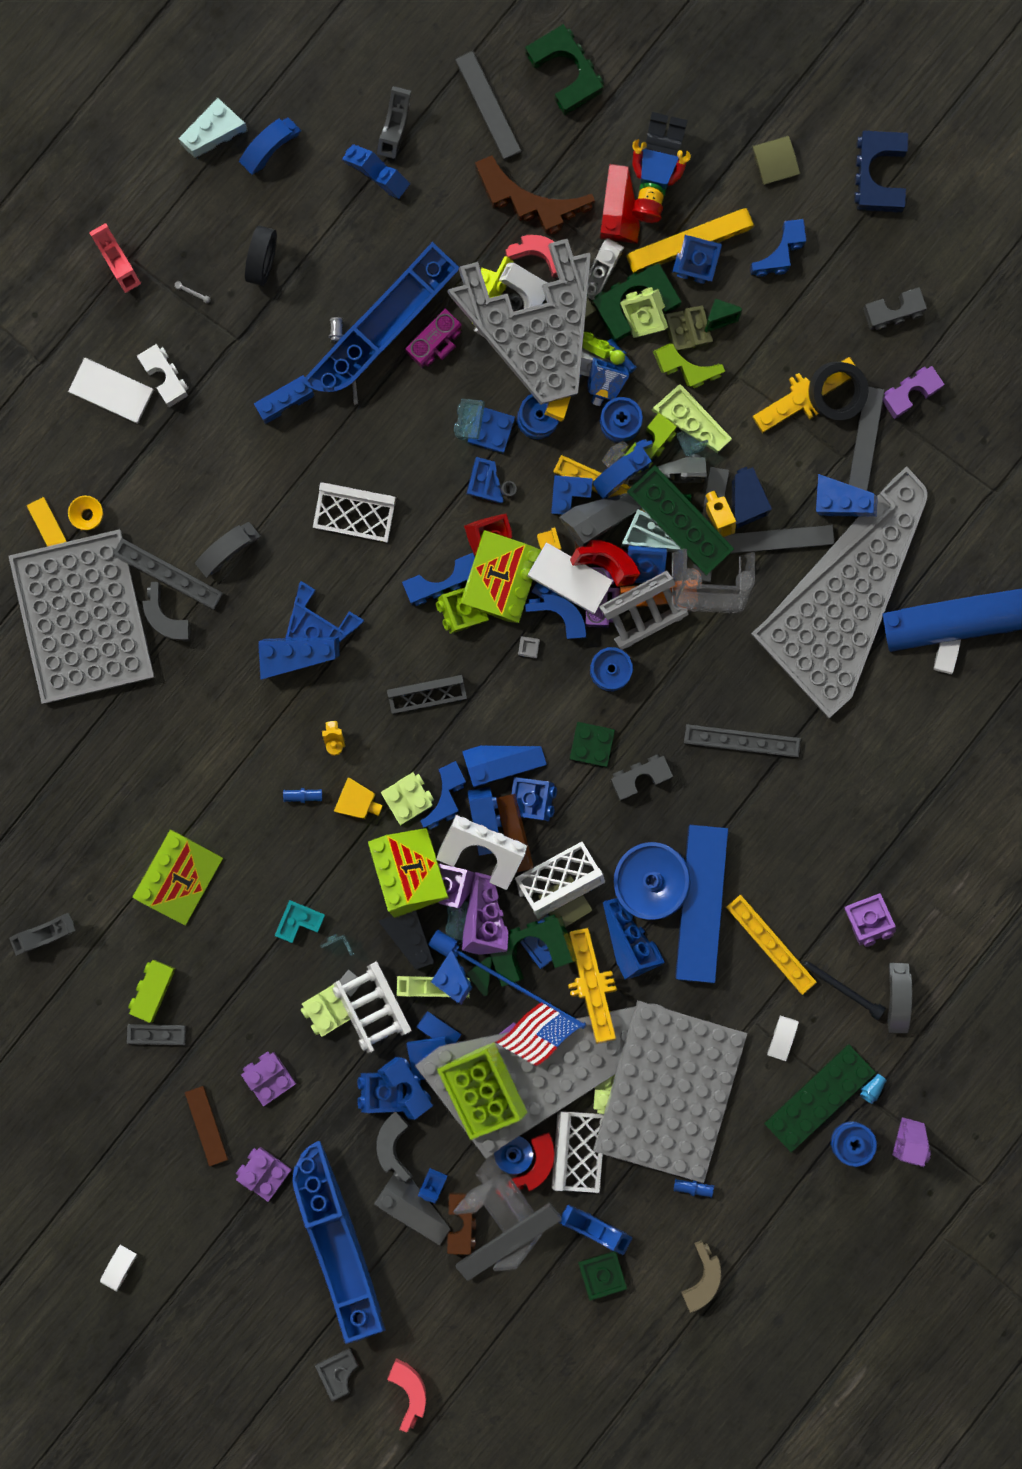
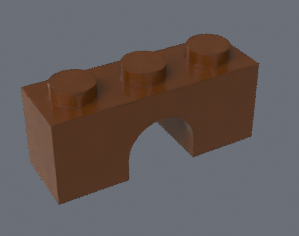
(461, 1241)

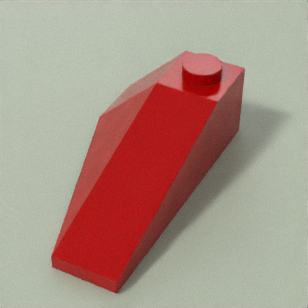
(617, 219)
(496, 524)

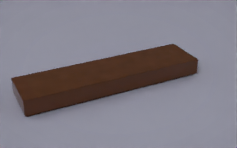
(513, 826)
(206, 1125)

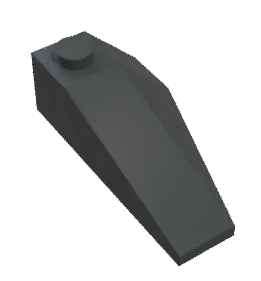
(685, 470)
(595, 518)
(405, 1205)

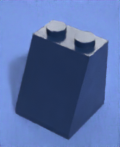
(748, 498)

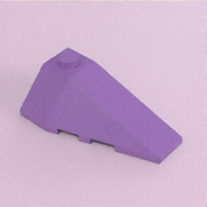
(457, 884)

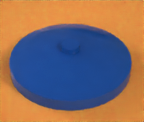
(652, 881)

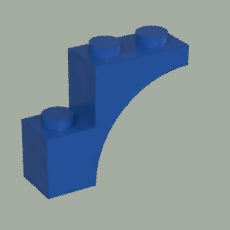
(375, 169)
(779, 261)
(451, 780)
(595, 1229)

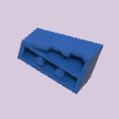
(841, 499)
(483, 812)

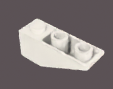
(603, 267)

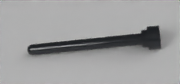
(875, 1010)

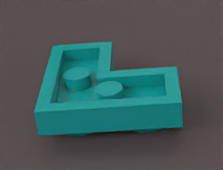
(296, 916)

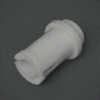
(336, 329)

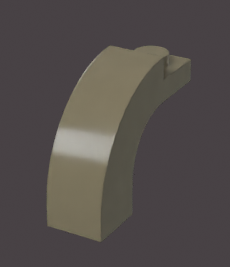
(706, 1288)

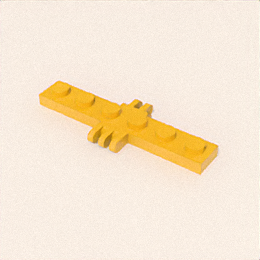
(797, 400)
(592, 986)

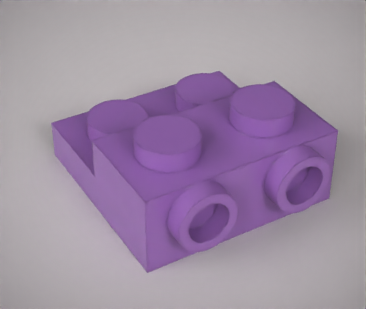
(870, 920)
(267, 1078)
(262, 1173)

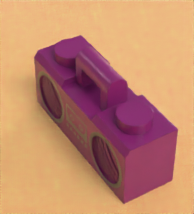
(437, 333)

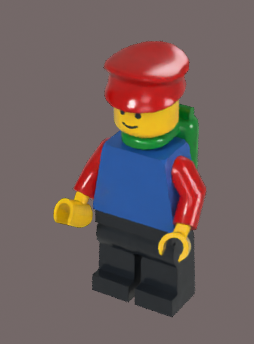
(658, 165)

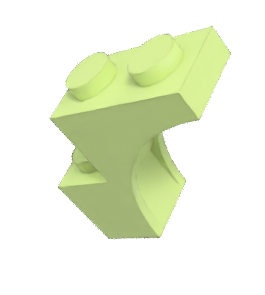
(418, 987)

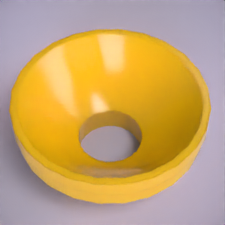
(81, 504)

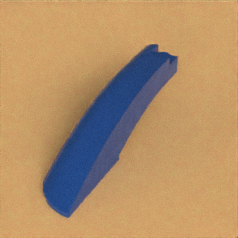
(383, 321)
(954, 620)
(336, 1245)

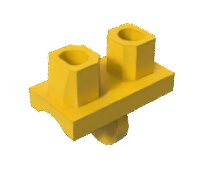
(333, 738)

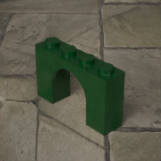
(561, 44)
(608, 303)
(551, 932)

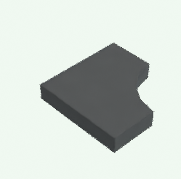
(336, 1372)

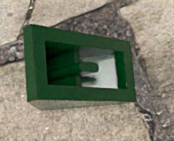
(722, 315)
(481, 977)

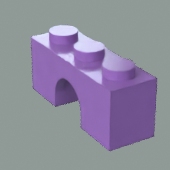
(926, 382)

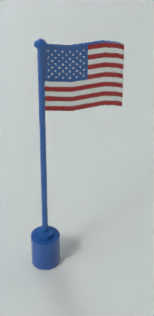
(538, 1031)

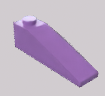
(484, 924)

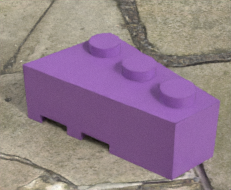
(912, 1142)

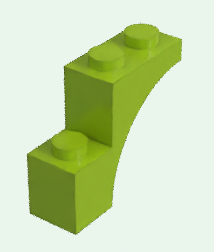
(669, 359)

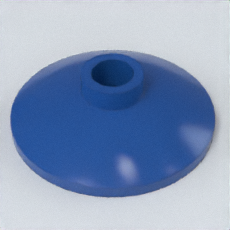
(523, 1153)

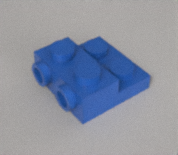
(697, 259)
(534, 798)
(377, 1095)

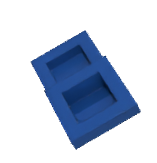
(437, 1028)

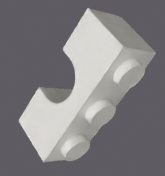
(155, 361)

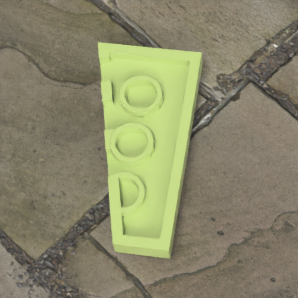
(691, 418)

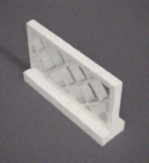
(356, 495)
(563, 894)
(561, 1153)

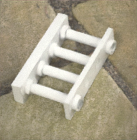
(382, 991)

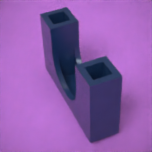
(871, 195)

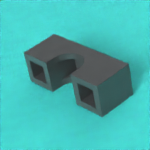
(879, 315)
(656, 769)

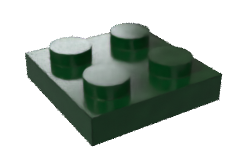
(592, 744)
(602, 1275)

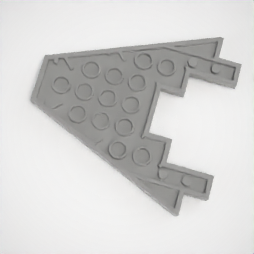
(538, 341)

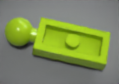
(602, 349)

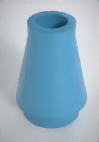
(873, 1089)

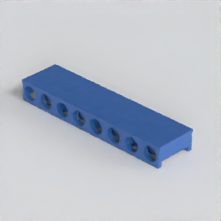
(703, 905)

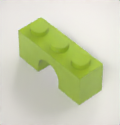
(662, 431)

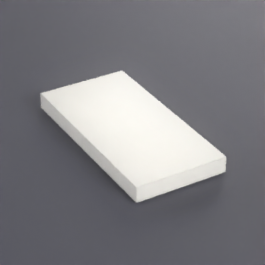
(111, 390)
(576, 583)

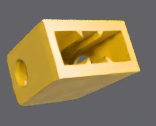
(720, 514)
(357, 801)

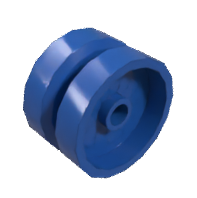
(625, 409)
(530, 424)
(611, 680)
(861, 1152)

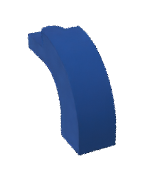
(267, 143)
(620, 471)
(573, 620)

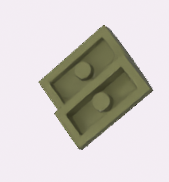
(776, 160)
(687, 328)
(572, 910)

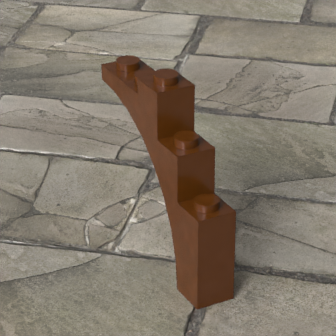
(526, 205)

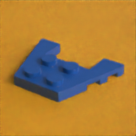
(310, 625)

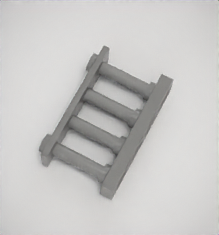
(635, 596)

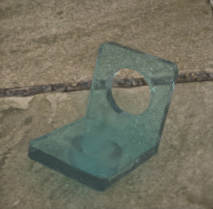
(690, 444)
(335, 938)

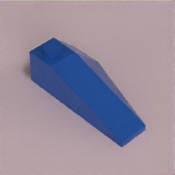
(499, 762)
(631, 948)

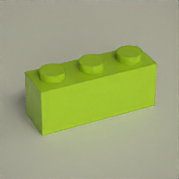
(151, 990)

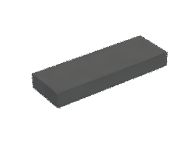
(156, 1034)

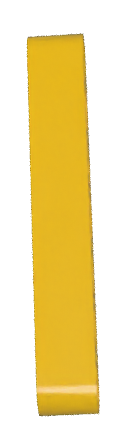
(667, 249)

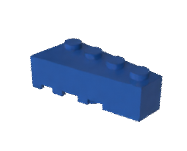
(290, 654)

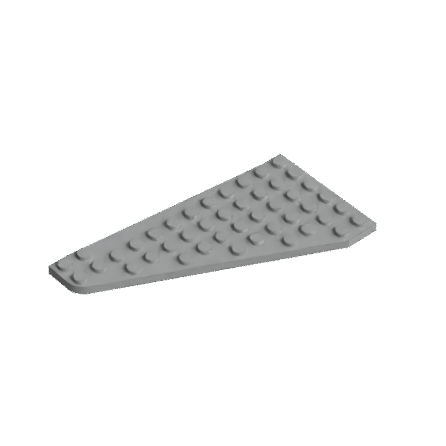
(835, 610)
(543, 1088)

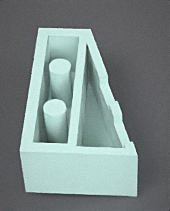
(211, 128)
(647, 533)

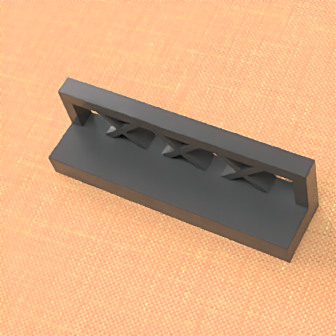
(425, 687)

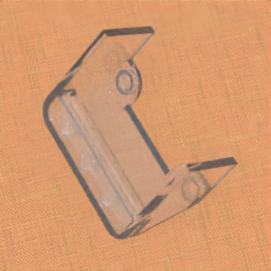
(692, 595)
(507, 1209)

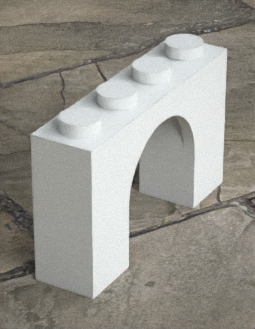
(525, 284)
(467, 833)

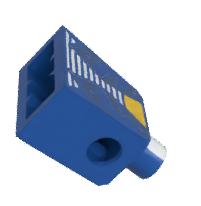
(605, 380)

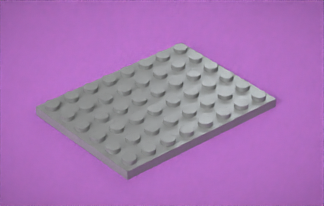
(81, 617)
(670, 1092)

